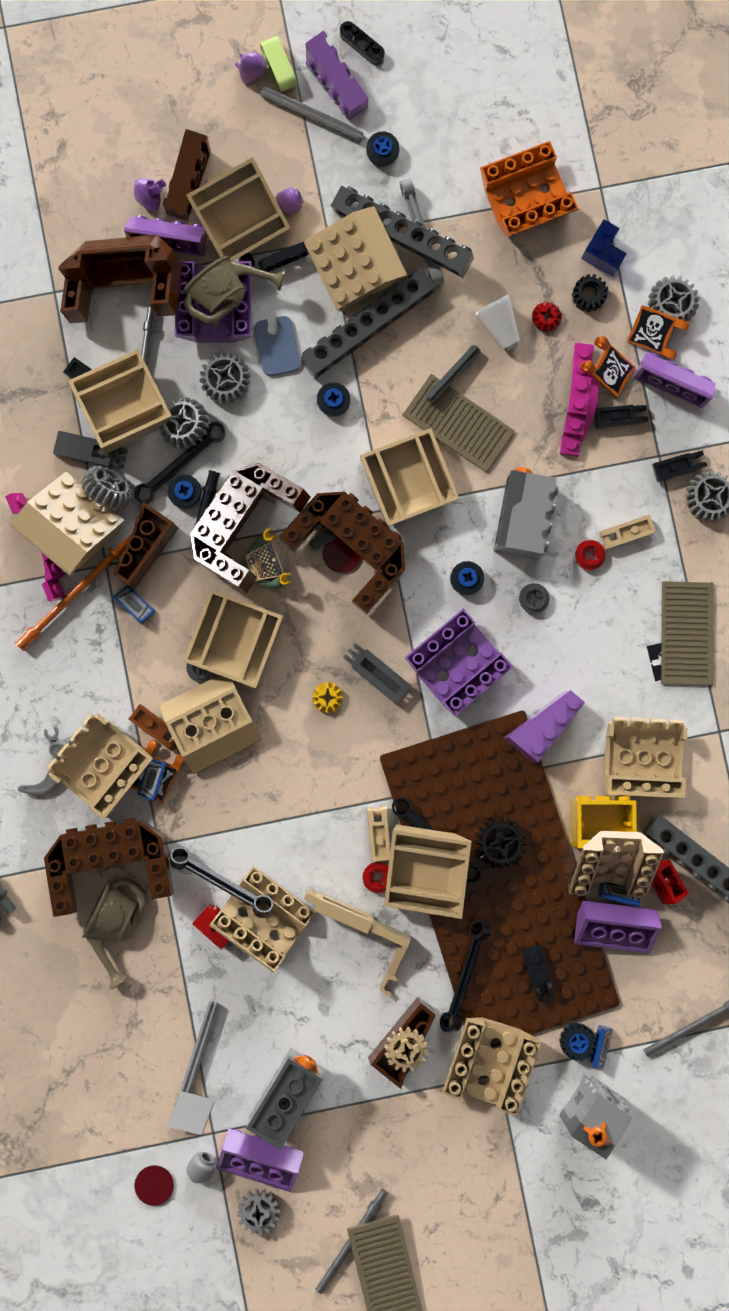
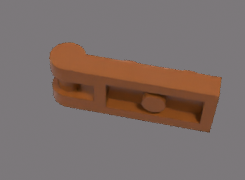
(152, 725)

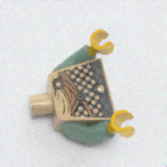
(265, 564)

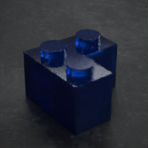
(601, 251)

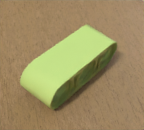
(278, 64)

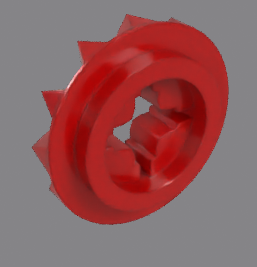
(538, 319)
(587, 546)
(368, 876)

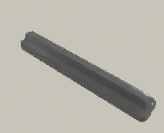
(453, 374)

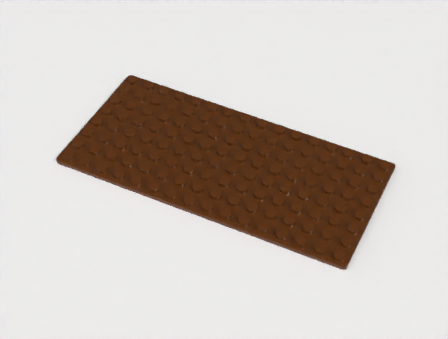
(455, 788)

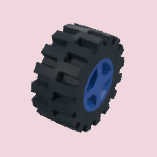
(583, 1044)

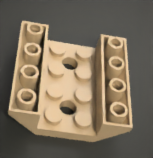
(215, 736)
(617, 859)
(252, 933)
(505, 1065)

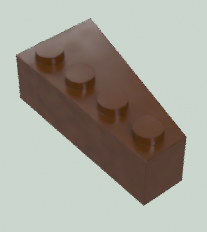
(187, 174)
(144, 545)
(418, 1017)

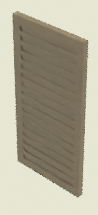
(459, 424)
(687, 633)
(384, 1265)

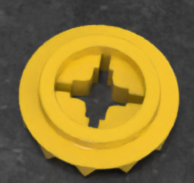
(333, 704)

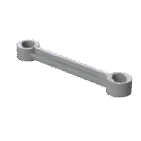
(409, 195)

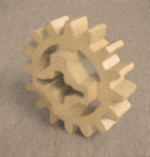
(397, 1052)

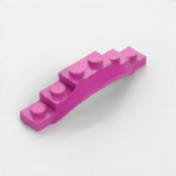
(581, 402)
(52, 585)

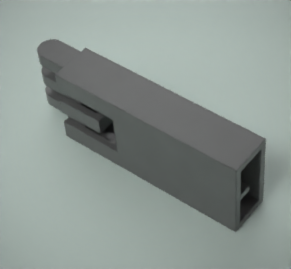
(81, 449)
(382, 677)

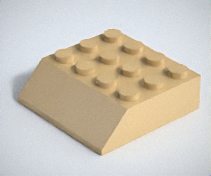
(238, 210)
(355, 258)
(120, 401)
(408, 477)
(67, 523)
(233, 638)
(427, 871)

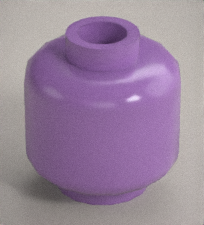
(289, 201)

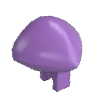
(251, 66)
(148, 192)

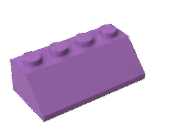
(177, 235)
(675, 380)
(617, 927)
(259, 1160)

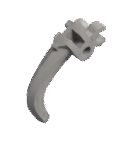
(48, 784)

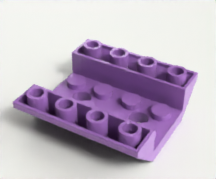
(232, 327)
(448, 652)

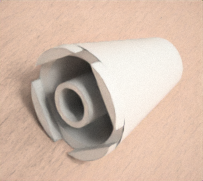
(500, 322)

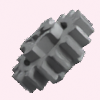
(251, 1214)

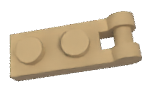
(628, 532)
(378, 834)

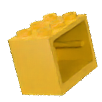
(600, 814)

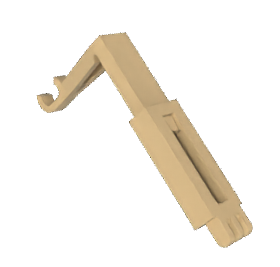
(365, 923)

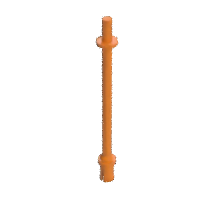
(34, 632)

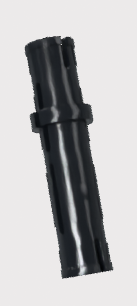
(209, 492)

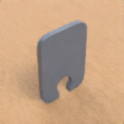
(277, 351)

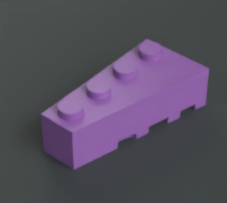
(335, 76)
(544, 727)

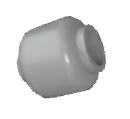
(201, 1167)

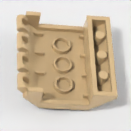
(645, 757)
(99, 764)

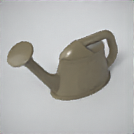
(220, 288)
(112, 922)

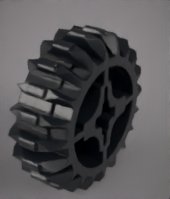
(498, 834)

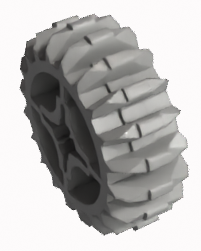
(669, 286)
(218, 373)
(189, 431)
(107, 487)
(706, 490)

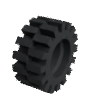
(593, 282)

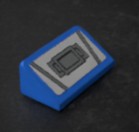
(134, 604)
(152, 779)
(617, 893)
(602, 1042)

